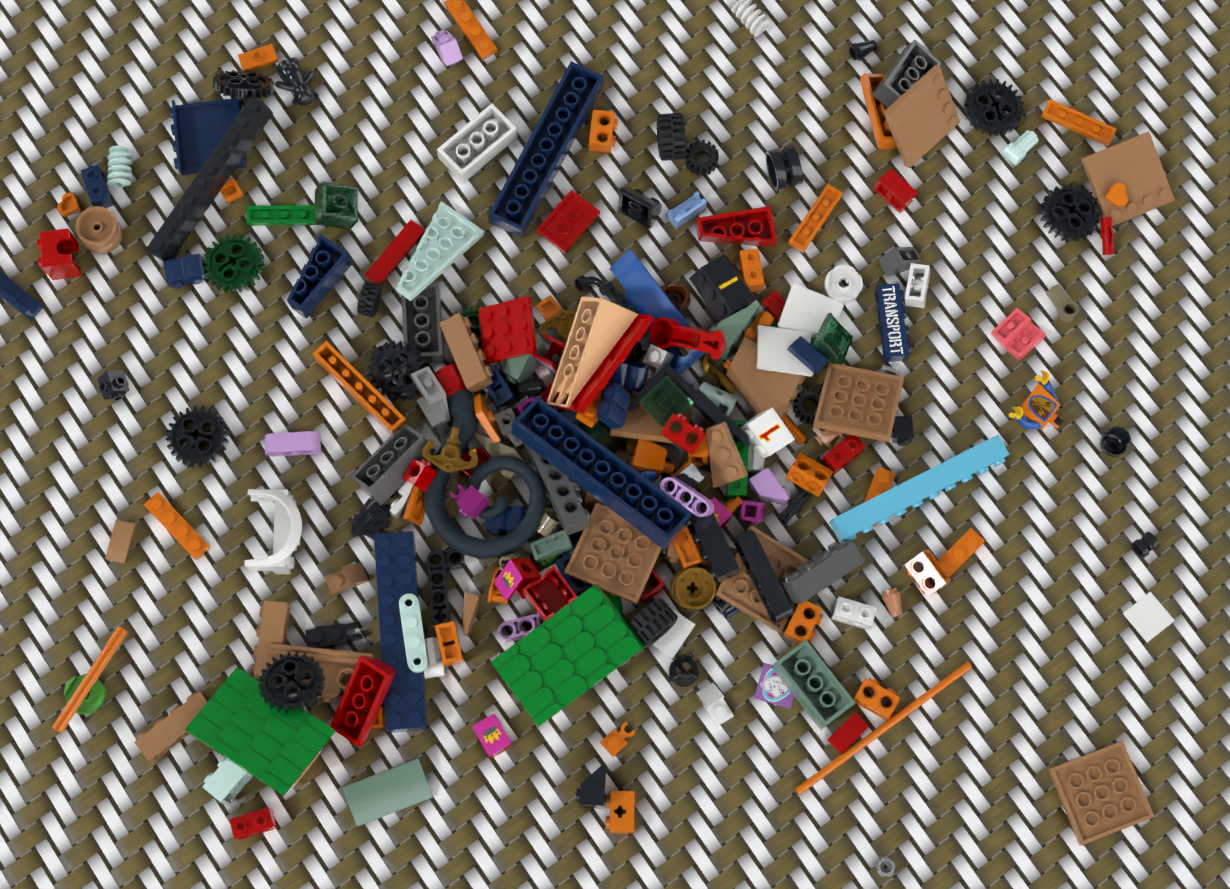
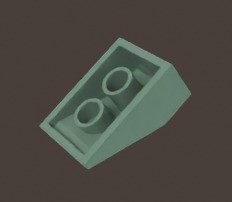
(735, 327)

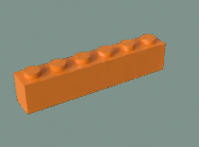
(359, 388)

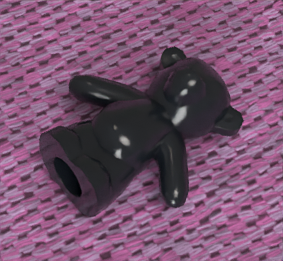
(296, 83)

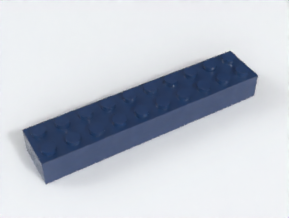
(546, 149)
(601, 473)
(395, 577)

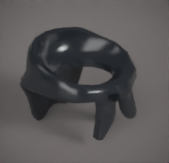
(683, 680)

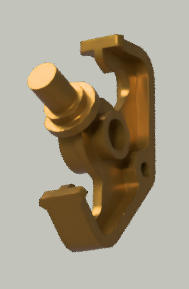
(561, 321)
(450, 459)

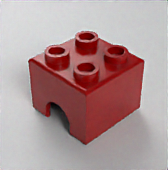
(56, 255)
(549, 594)

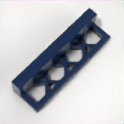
(18, 298)

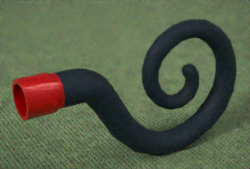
(463, 411)

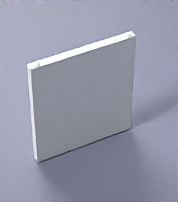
(807, 310)
(773, 352)

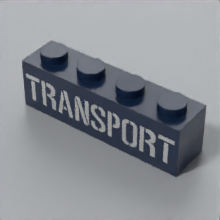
(892, 322)

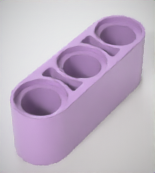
(292, 443)
(696, 498)
(516, 625)

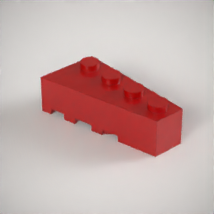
(742, 227)

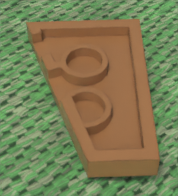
(724, 456)

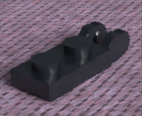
(332, 635)

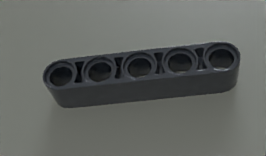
(763, 576)

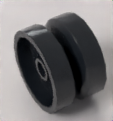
(784, 167)

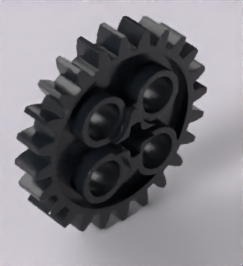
(242, 84)
(1008, 102)
(1062, 225)
(390, 355)
(193, 453)
(279, 695)

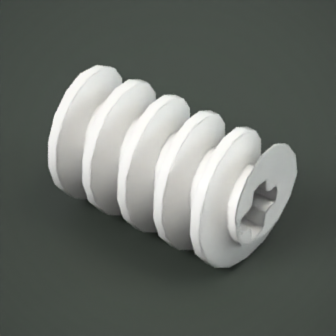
(750, 17)

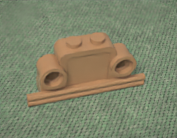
(336, 667)

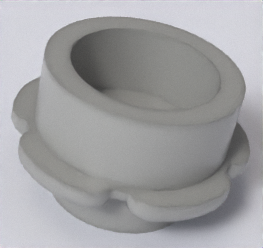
(890, 867)

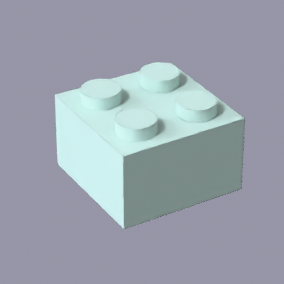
(226, 781)

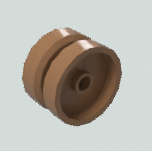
(99, 230)

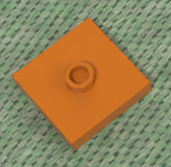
(486, 418)

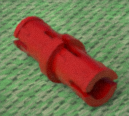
(1107, 236)

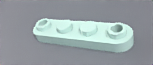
(413, 633)

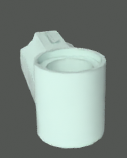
(1017, 150)

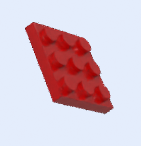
(507, 330)

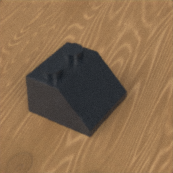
(592, 790)

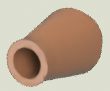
(892, 599)

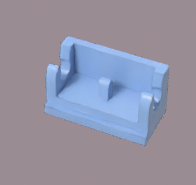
(686, 210)

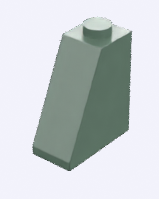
(521, 368)

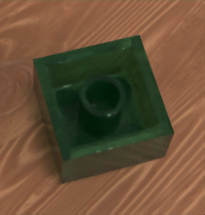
(336, 205)

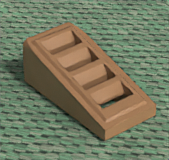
(470, 609)

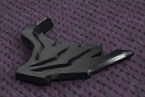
(371, 519)

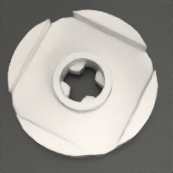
(851, 277)

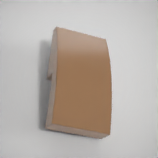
(120, 541)

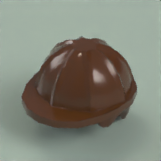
(678, 295)

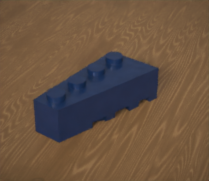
(319, 275)

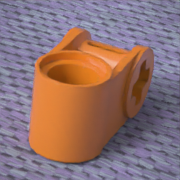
(494, 591)

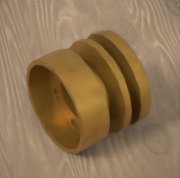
(704, 588)

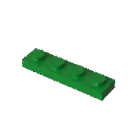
(280, 215)

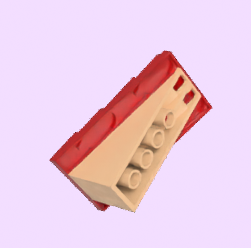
(594, 349)

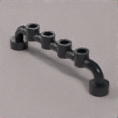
(582, 284)

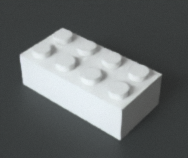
(477, 143)

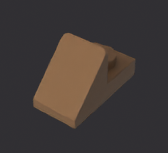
(347, 578)

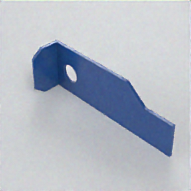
(651, 300)

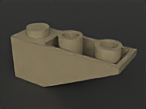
(501, 449)

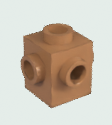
(829, 437)

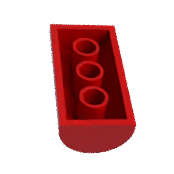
(362, 699)

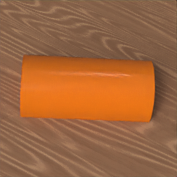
(881, 130)

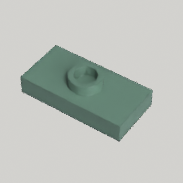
(551, 546)

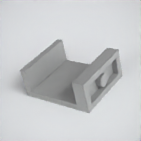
(434, 397)

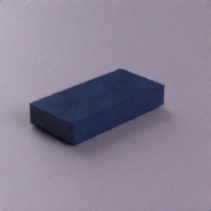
(808, 355)

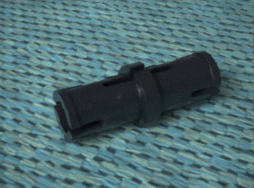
(794, 506)

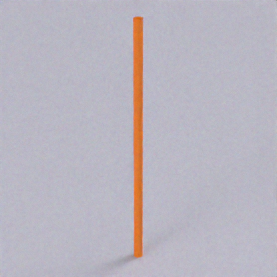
(883, 728)

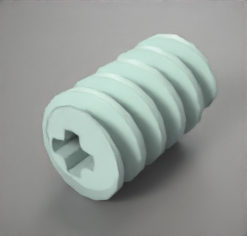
(119, 166)

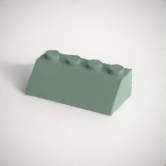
(813, 684)

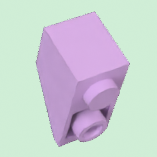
(446, 47)
(767, 488)

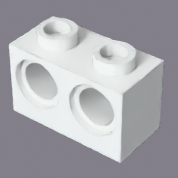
(853, 613)

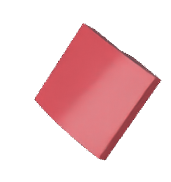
(1018, 334)

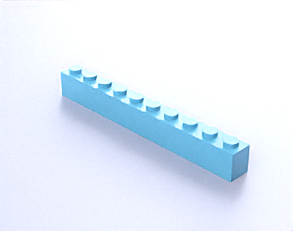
(919, 488)

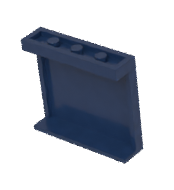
(199, 130)

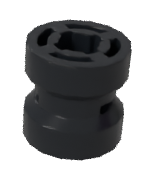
(1145, 544)

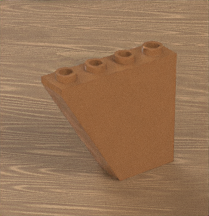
(761, 387)

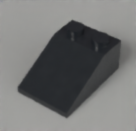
(638, 206)

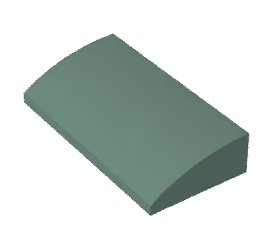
(387, 792)

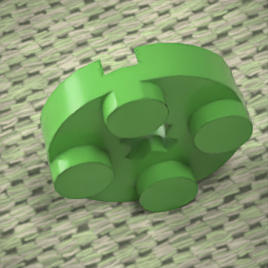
(89, 704)

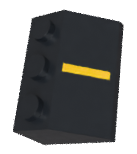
(722, 288)

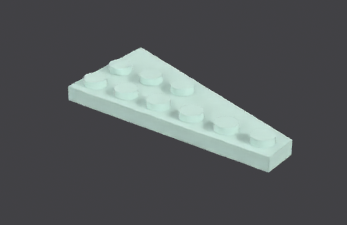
(439, 248)

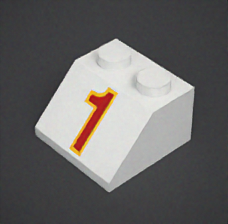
(767, 433)

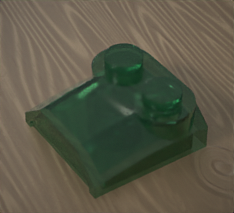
(832, 340)
(665, 400)

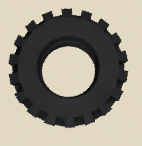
(671, 136)
(653, 622)

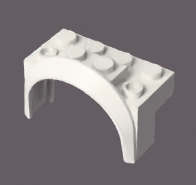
(286, 532)

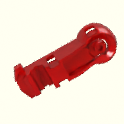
(689, 337)

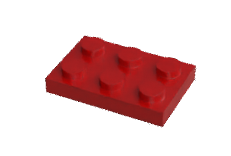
(568, 221)

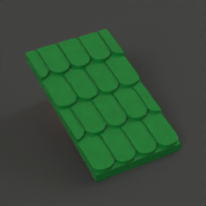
(567, 655)
(257, 738)

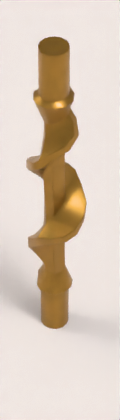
(711, 371)

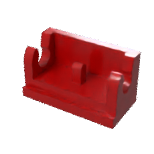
(895, 190)

